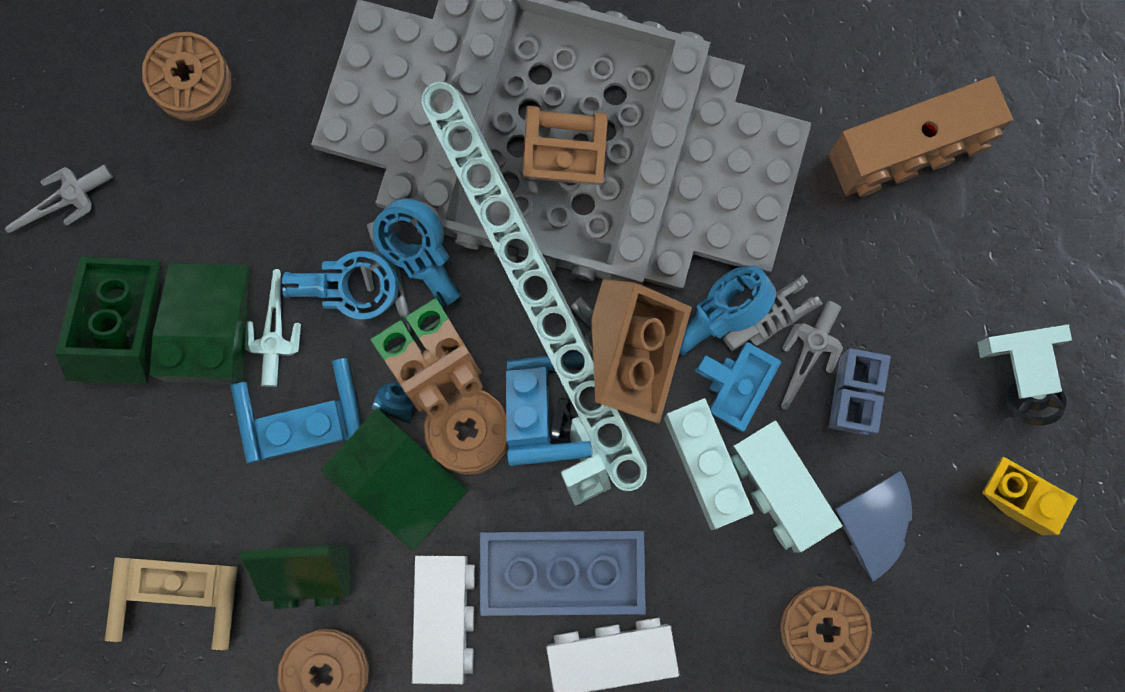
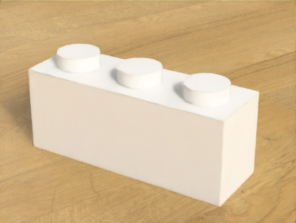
(442, 620)
(612, 657)

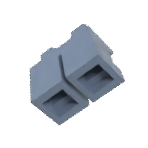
(854, 398)

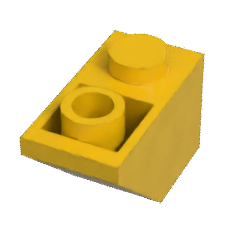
(1028, 498)

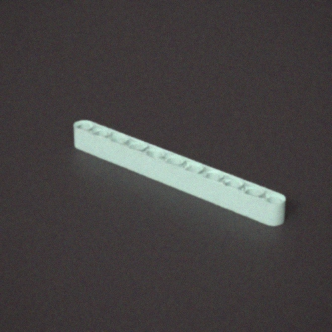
(519, 272)

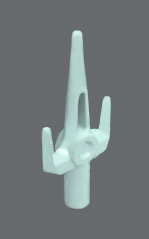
(272, 343)

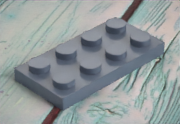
(562, 573)

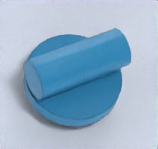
(394, 402)

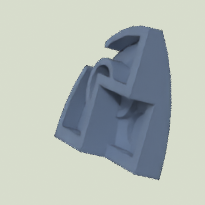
(878, 523)

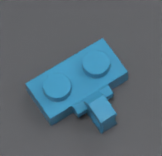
(738, 384)

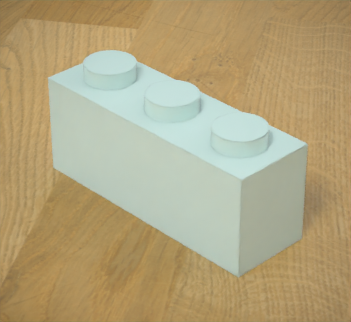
(708, 464)
(784, 488)

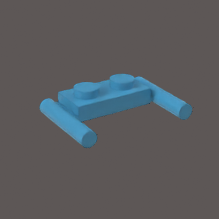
(530, 413)
(301, 427)

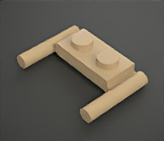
(172, 584)

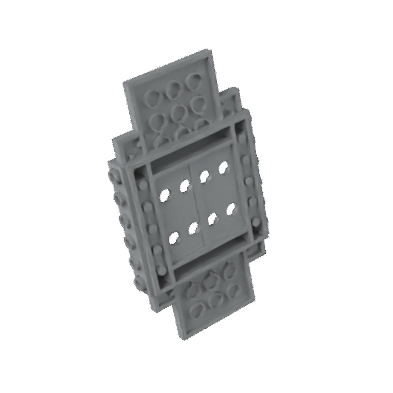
(678, 175)

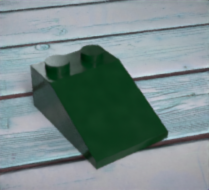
(110, 321)
(201, 324)
(394, 479)
(298, 574)

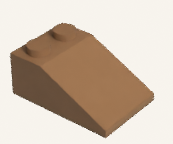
(636, 347)

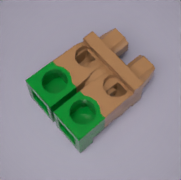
(438, 369)

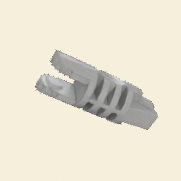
(777, 318)

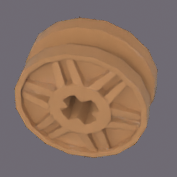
(166, 68)
(473, 454)
(842, 610)
(320, 648)

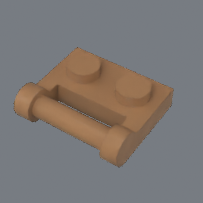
(562, 158)

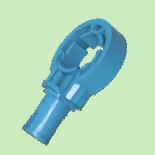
(421, 260)
(322, 284)
(717, 316)

